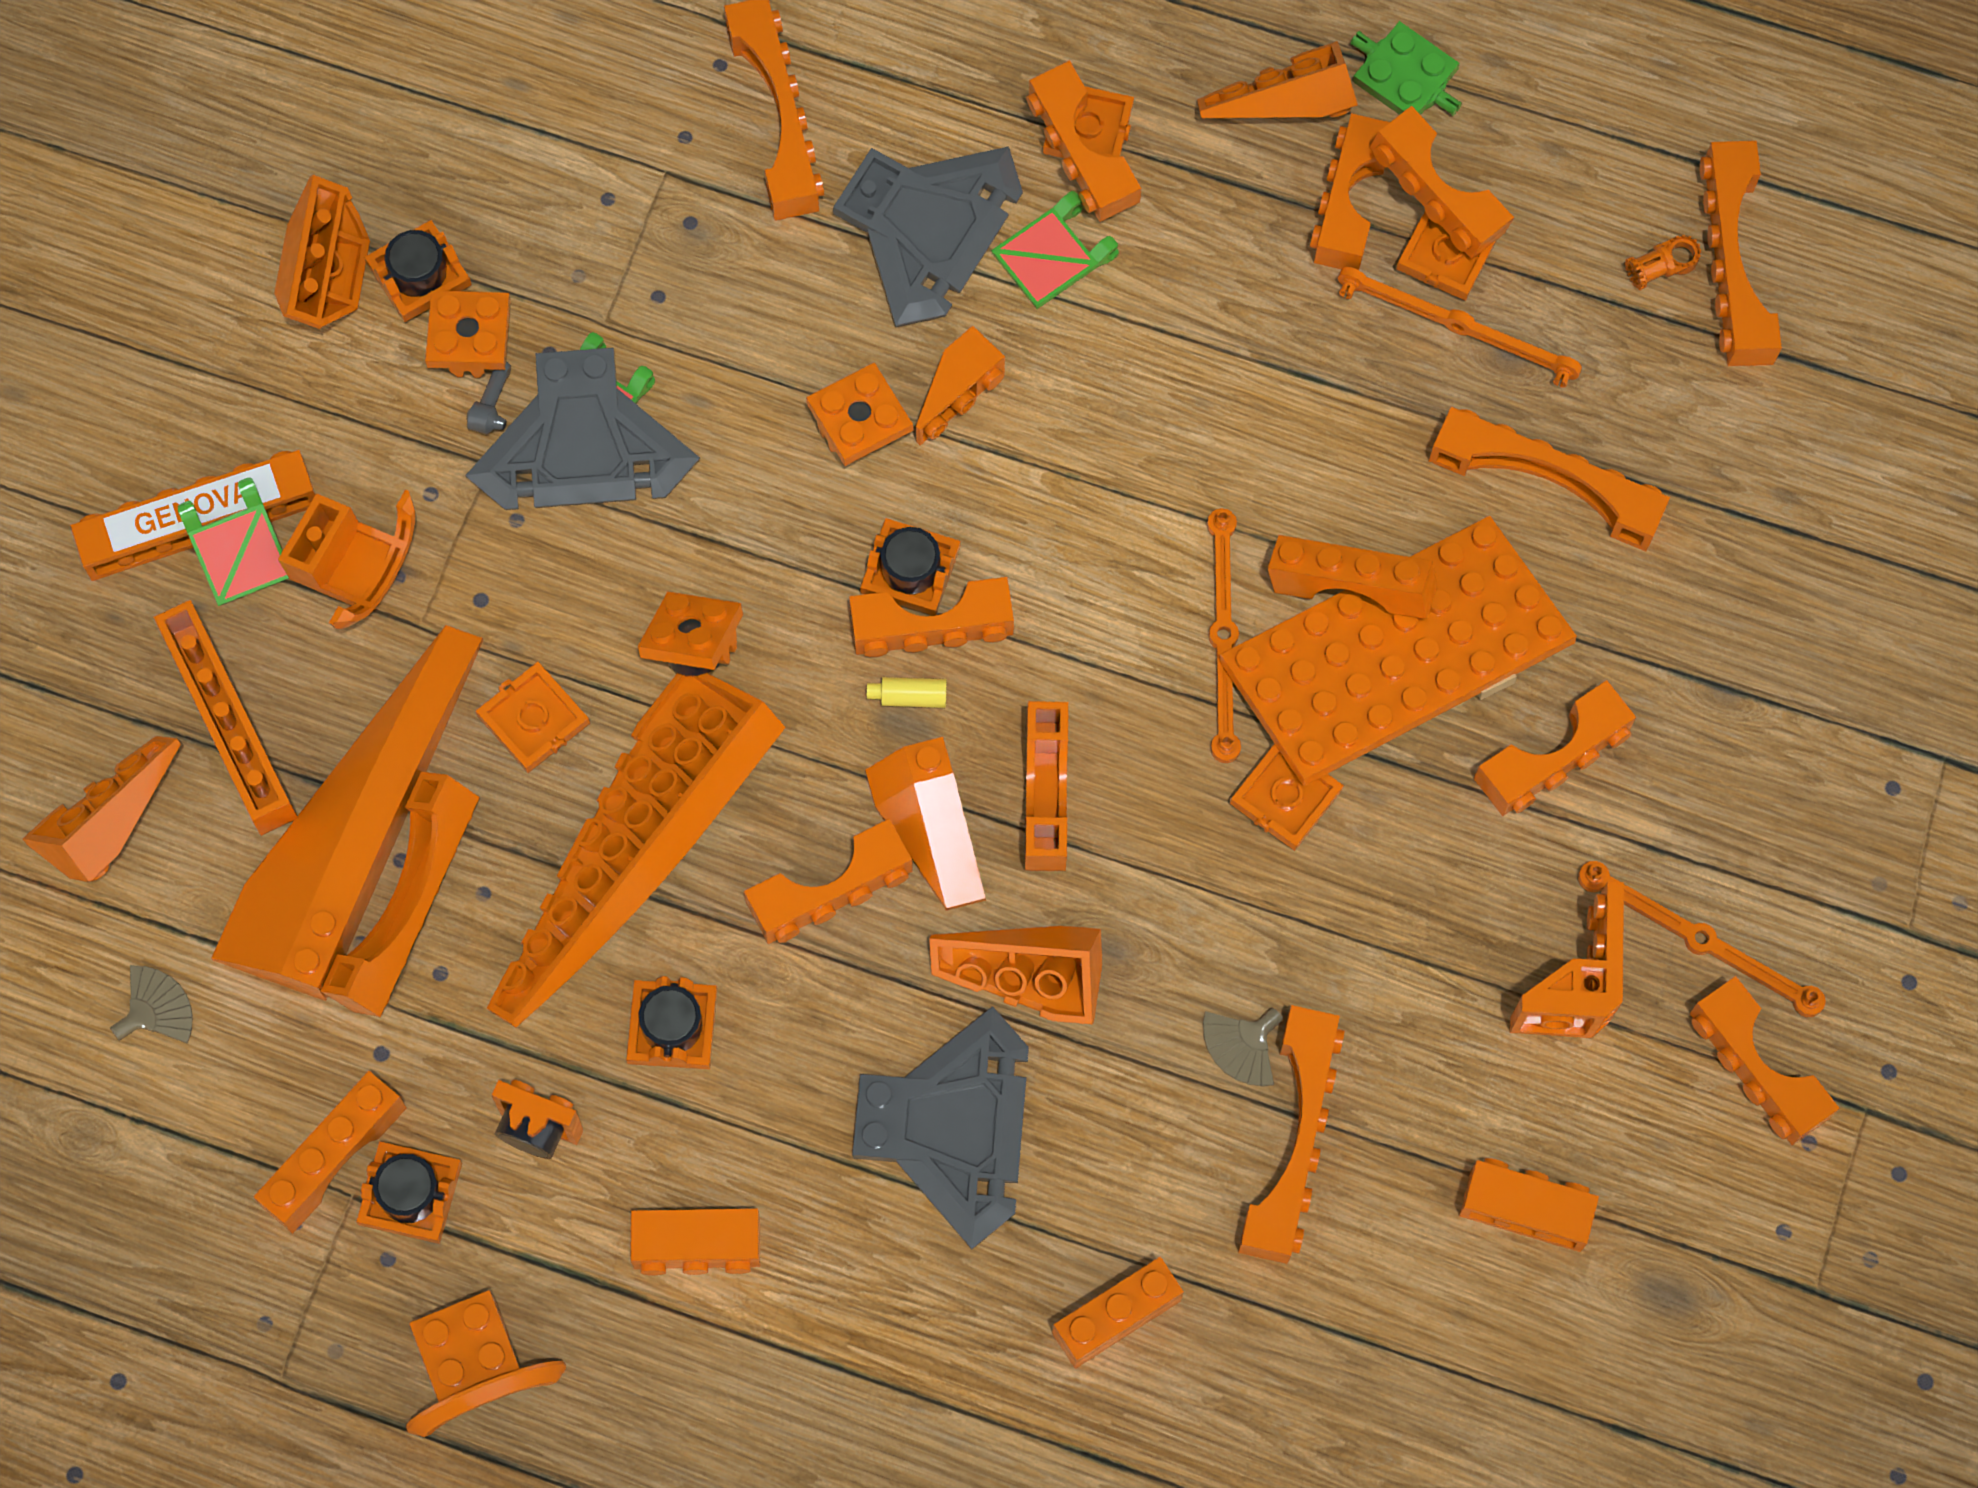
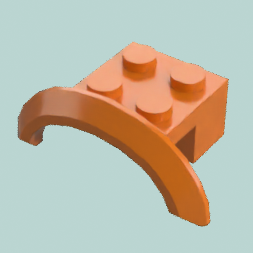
(347, 557)
(471, 1361)

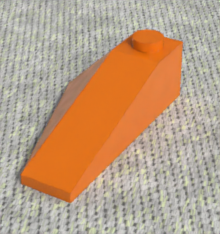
(924, 805)
(95, 829)
(1037, 967)

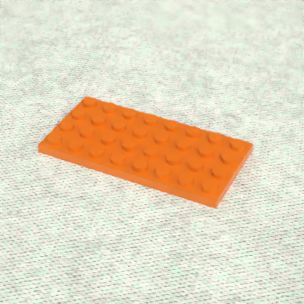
(1362, 676)

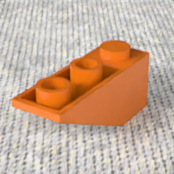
(962, 374)

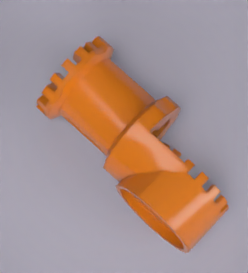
(1661, 262)

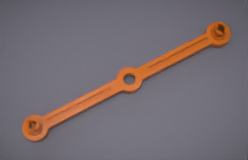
(1459, 323)
(1222, 525)
(1806, 1000)

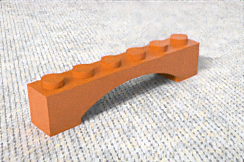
(790, 181)
(1749, 331)
(1626, 506)
(438, 819)
(1272, 1225)

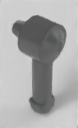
(483, 415)

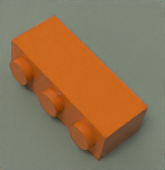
(1529, 1204)
(695, 1240)
(1117, 1312)

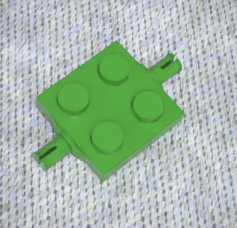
(1406, 71)

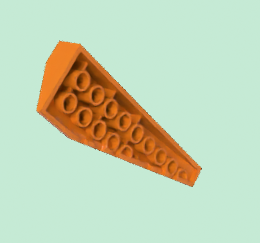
(671, 786)
(326, 865)

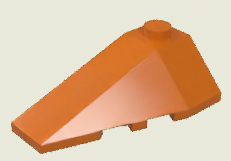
(1310, 87)

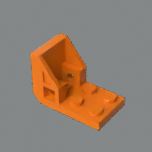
(1583, 992)

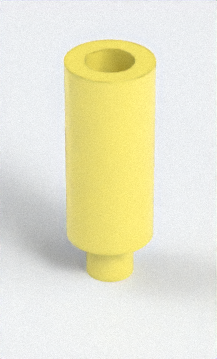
(909, 692)

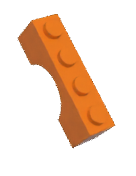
(1105, 181)
(1469, 218)
(1344, 231)
(1395, 581)
(885, 626)
(1516, 776)
(1046, 786)
(785, 907)
(1792, 1103)
(353, 1123)

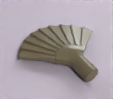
(156, 1006)
(1241, 1046)

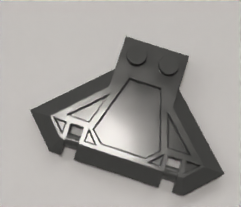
(929, 223)
(580, 440)
(953, 1125)

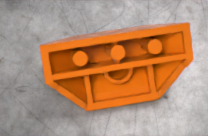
(322, 256)

